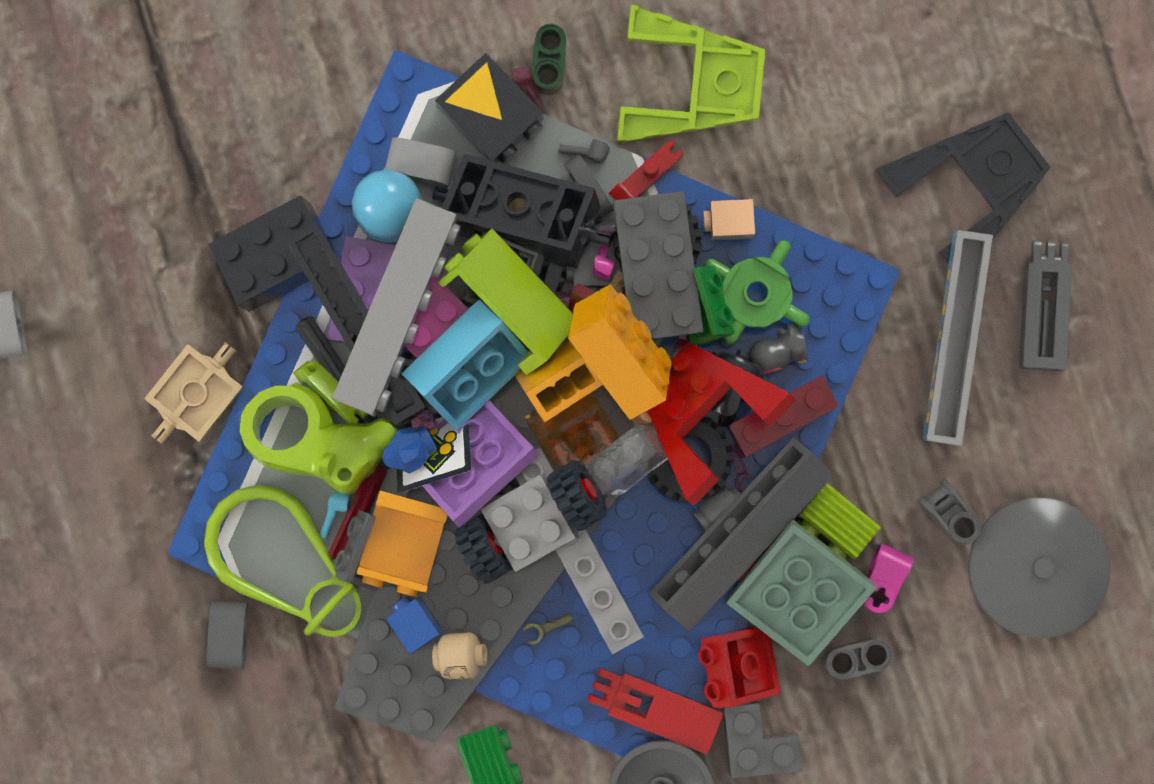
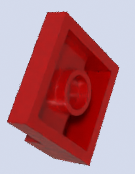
(739, 667)

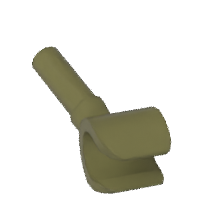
(548, 626)

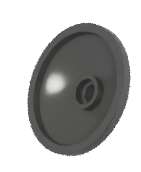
(661, 762)

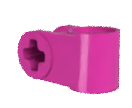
(889, 571)

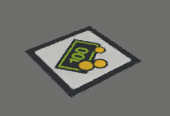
(448, 460)

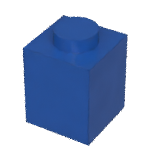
(413, 624)

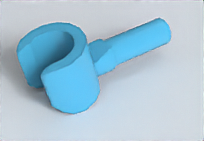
(336, 502)

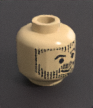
(459, 656)

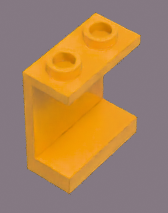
(402, 543)

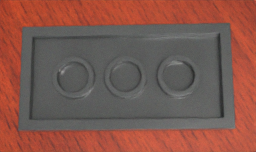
(659, 263)

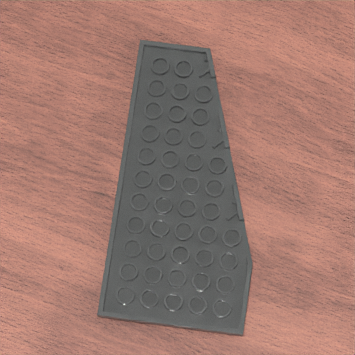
(404, 688)

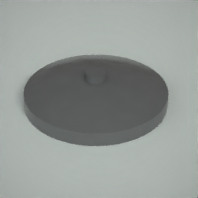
(1039, 568)

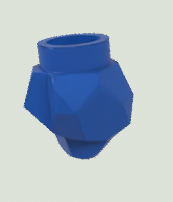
(409, 449)

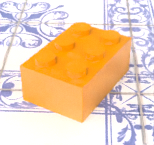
(620, 351)

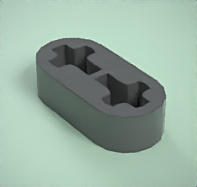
(582, 175)

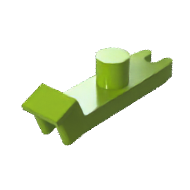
(325, 385)

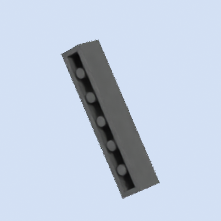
(741, 534)

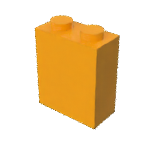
(559, 381)

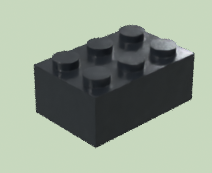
(258, 259)

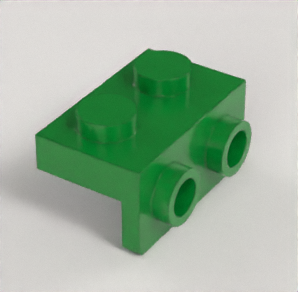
(715, 314)

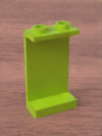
(512, 295)

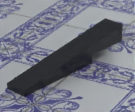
(347, 310)

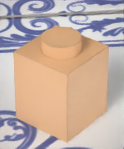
(730, 220)

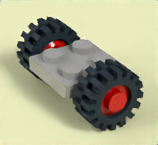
(530, 522)

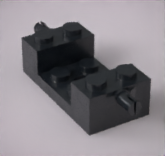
(556, 216)

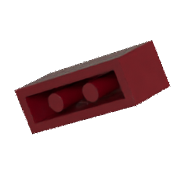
(811, 403)

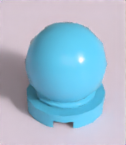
(383, 204)

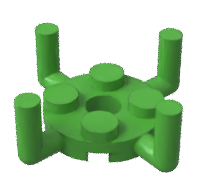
(779, 292)

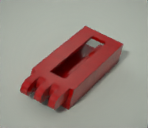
(668, 715)

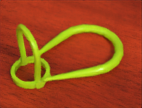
(252, 591)

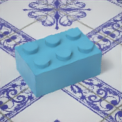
(467, 365)

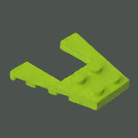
(723, 85)

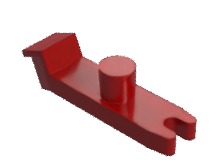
(647, 173)

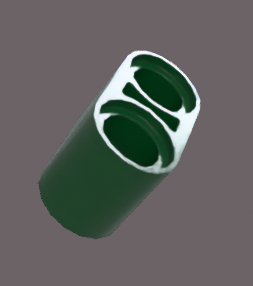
(549, 59)

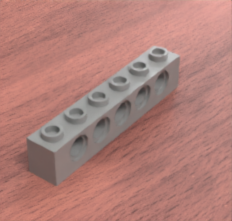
(591, 577)

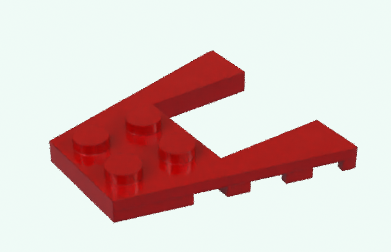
(694, 387)

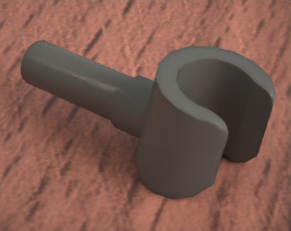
(597, 152)

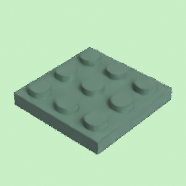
(800, 593)

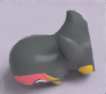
(777, 353)

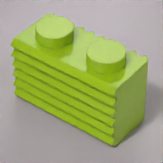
(838, 523)

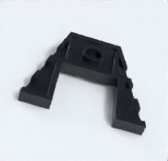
(992, 156)

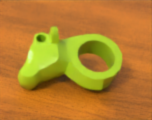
(329, 451)

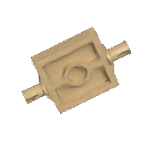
(194, 393)

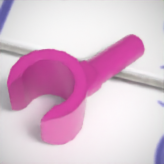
(603, 266)

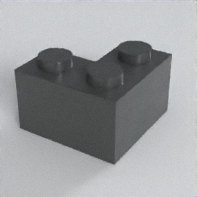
(750, 751)

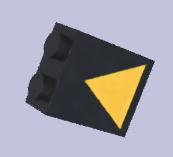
(490, 110)

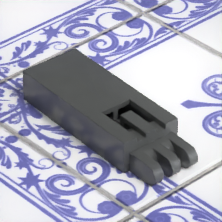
(1046, 322)

